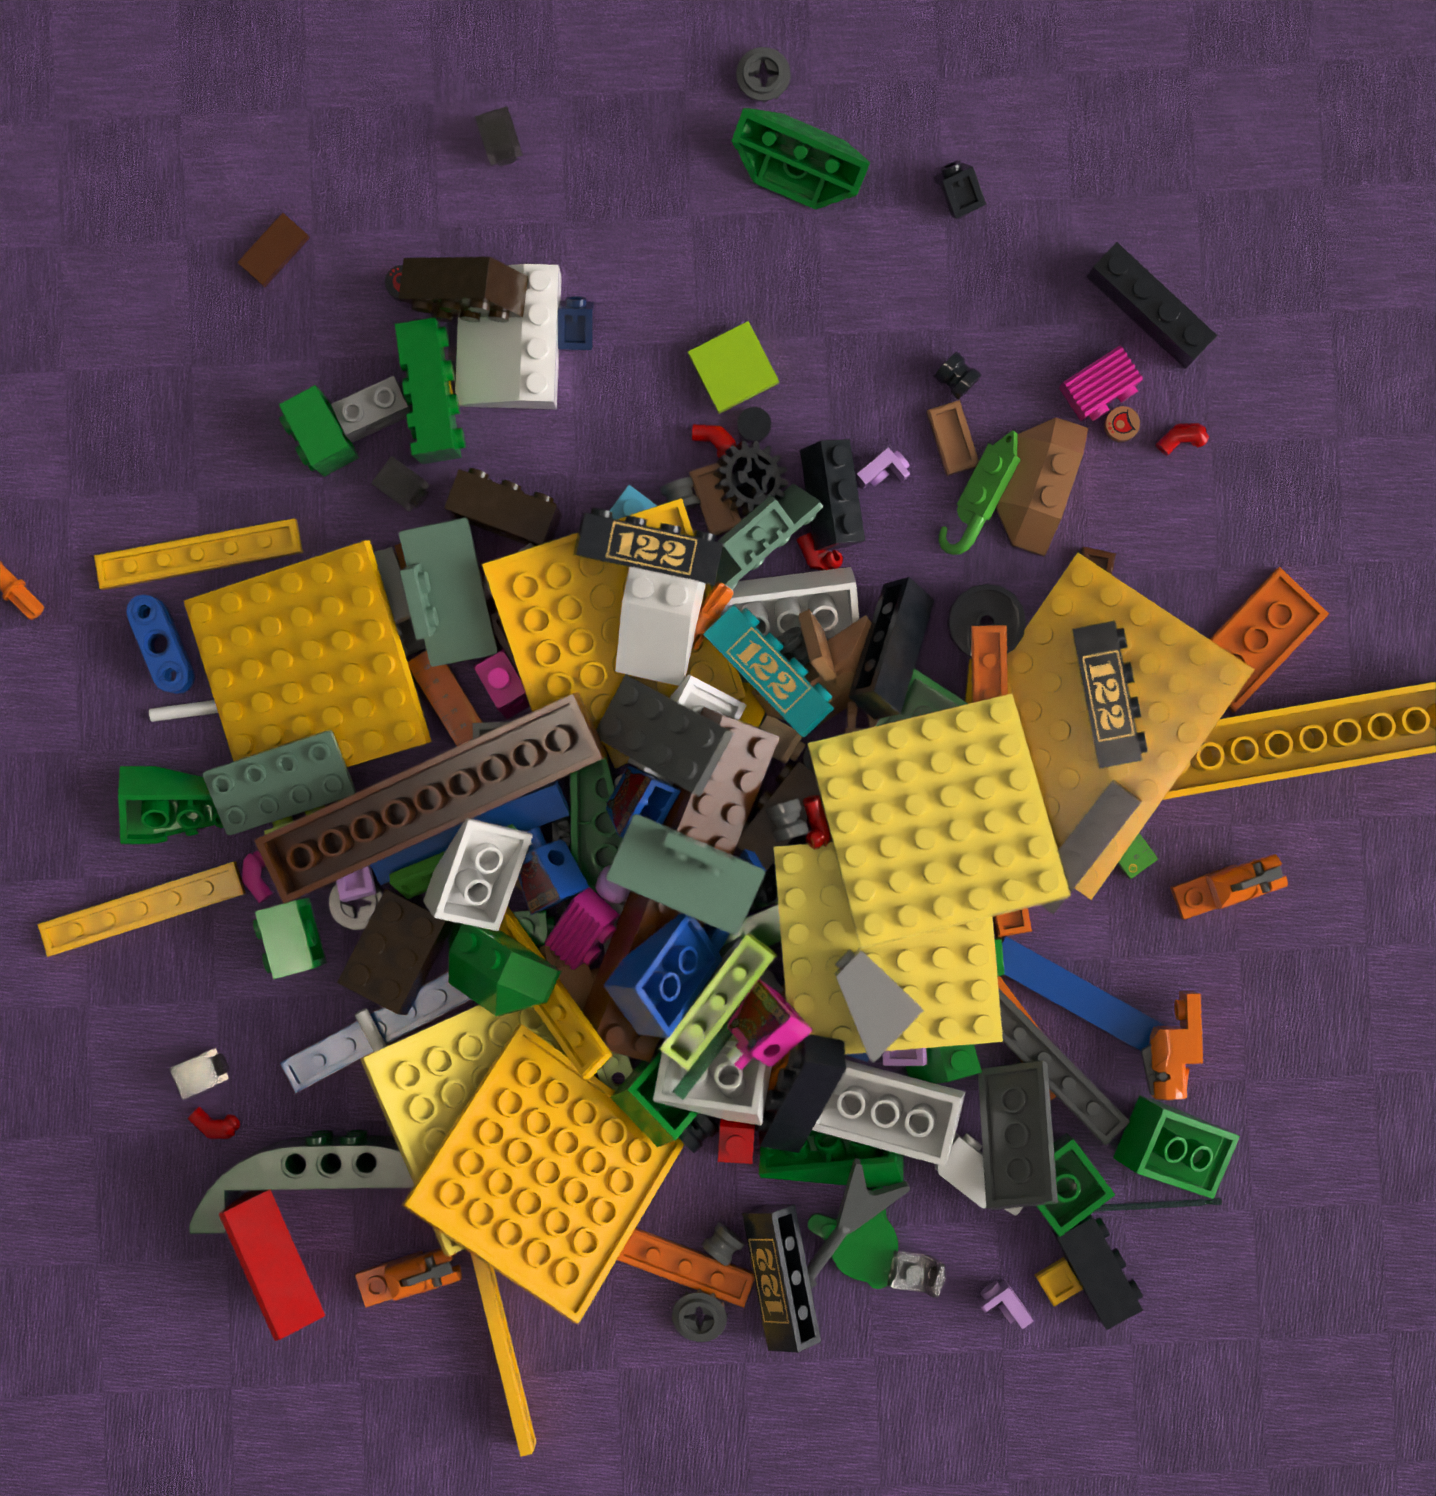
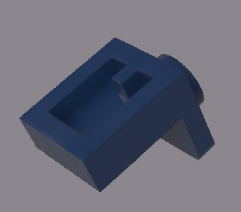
(575, 324)

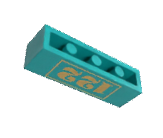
(769, 671)

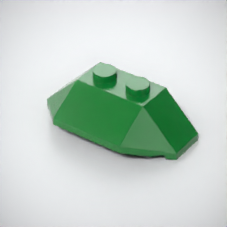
(798, 159)
(497, 970)

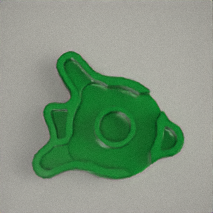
(866, 1251)

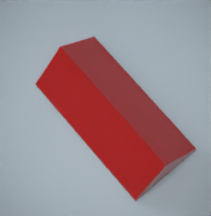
(271, 1263)

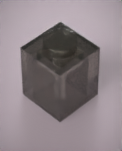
(499, 136)
(401, 484)
(200, 1073)

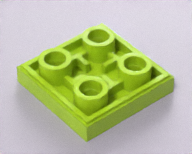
(733, 367)

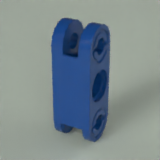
(146, 633)

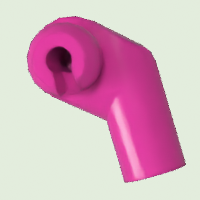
(252, 878)

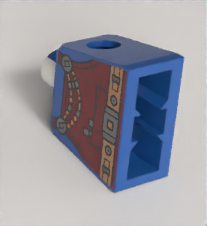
(639, 794)
(549, 873)

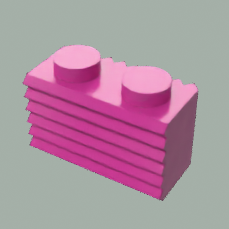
(1101, 383)
(582, 929)

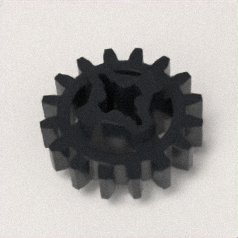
(751, 464)

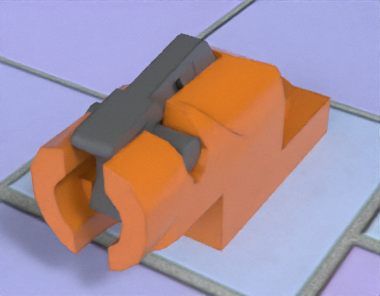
(1229, 886)
(1174, 1048)
(407, 1276)

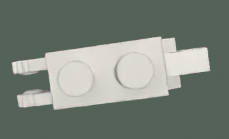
(966, 1170)

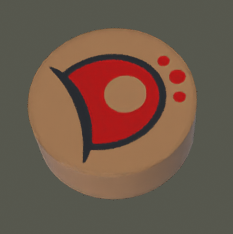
(1122, 424)

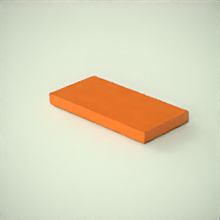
(1268, 629)

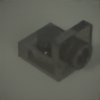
(917, 1273)

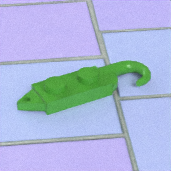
(983, 491)

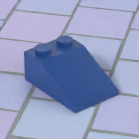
(664, 976)

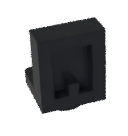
(960, 188)

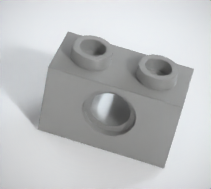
(371, 409)

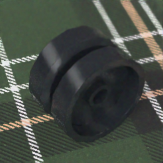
(981, 601)

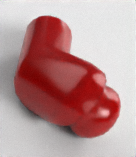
(214, 1128)

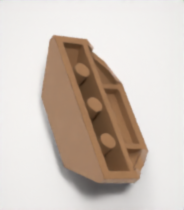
(1041, 483)
(845, 652)

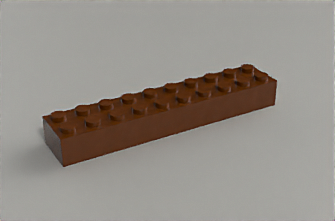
(431, 797)
(711, 818)

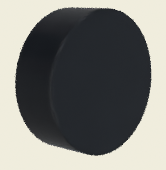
(754, 424)

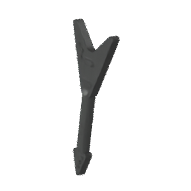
(855, 1210)

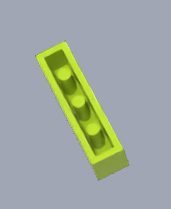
(718, 1001)

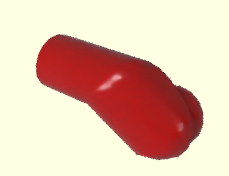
(1180, 433)
(715, 434)
(819, 559)
(816, 815)

